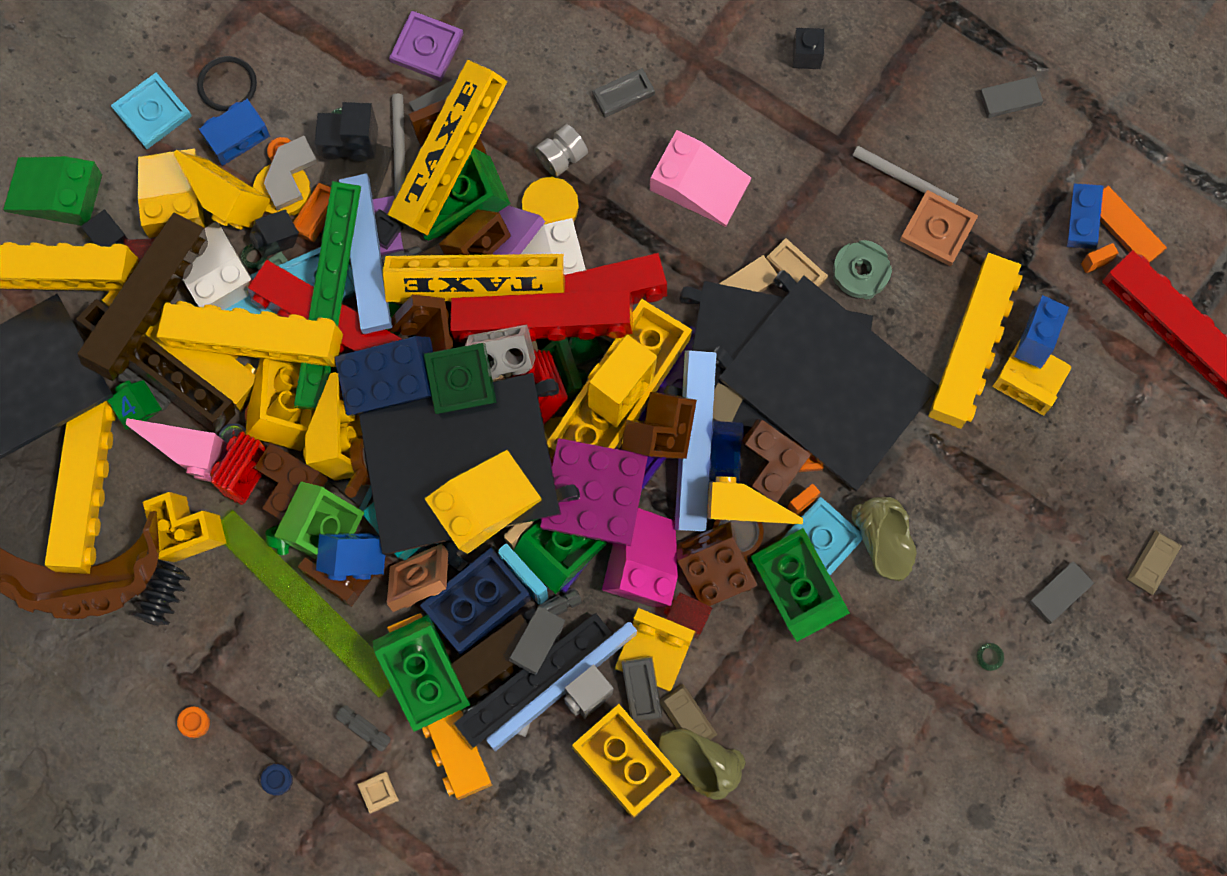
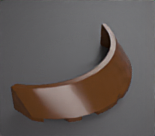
(82, 594)

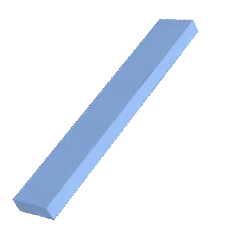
(367, 263)
(694, 471)
(557, 689)

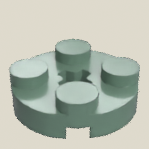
(864, 285)

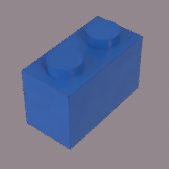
(234, 131)
(1085, 216)
(1041, 332)
(350, 555)

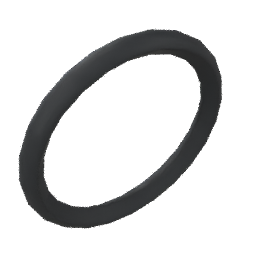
(249, 96)

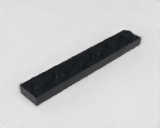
(525, 686)

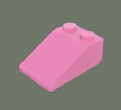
(699, 179)
(187, 447)

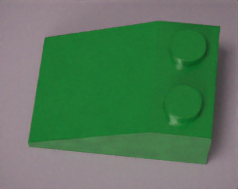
(54, 189)
(474, 189)
(555, 555)
(800, 585)
(420, 673)

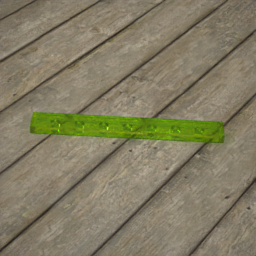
(304, 602)

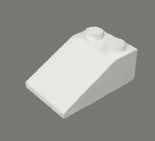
(558, 239)
(218, 274)

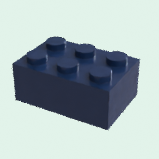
(384, 375)
(476, 602)

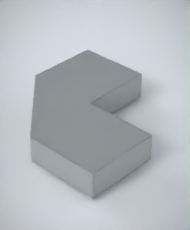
(288, 160)

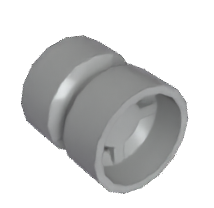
(564, 148)

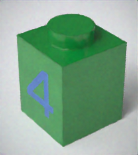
(134, 402)

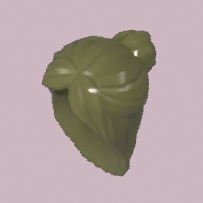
(886, 536)
(703, 762)

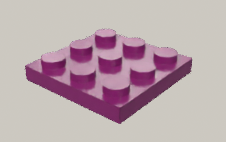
(608, 490)

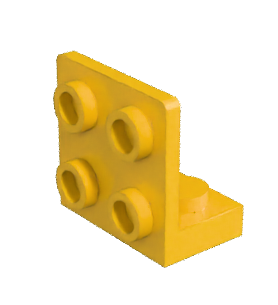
(1030, 384)
(662, 640)

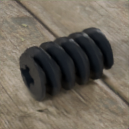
(161, 594)

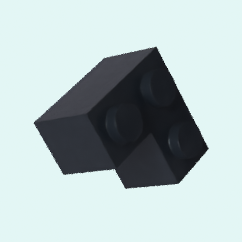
(348, 133)

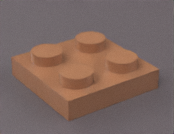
(938, 228)
(417, 578)

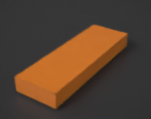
(1128, 227)

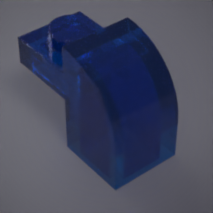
(725, 450)

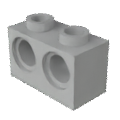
(498, 345)
(587, 692)

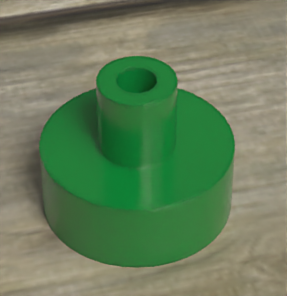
(273, 542)

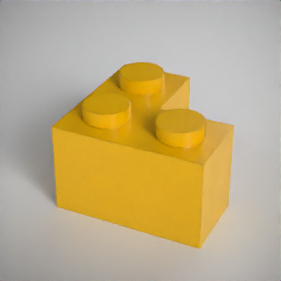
(179, 531)

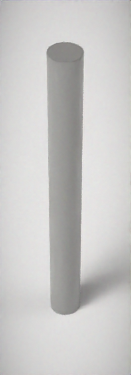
(398, 141)
(900, 174)

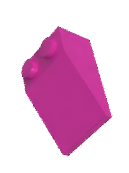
(647, 567)

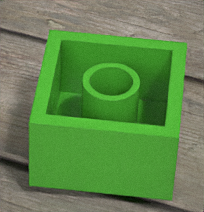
(315, 513)

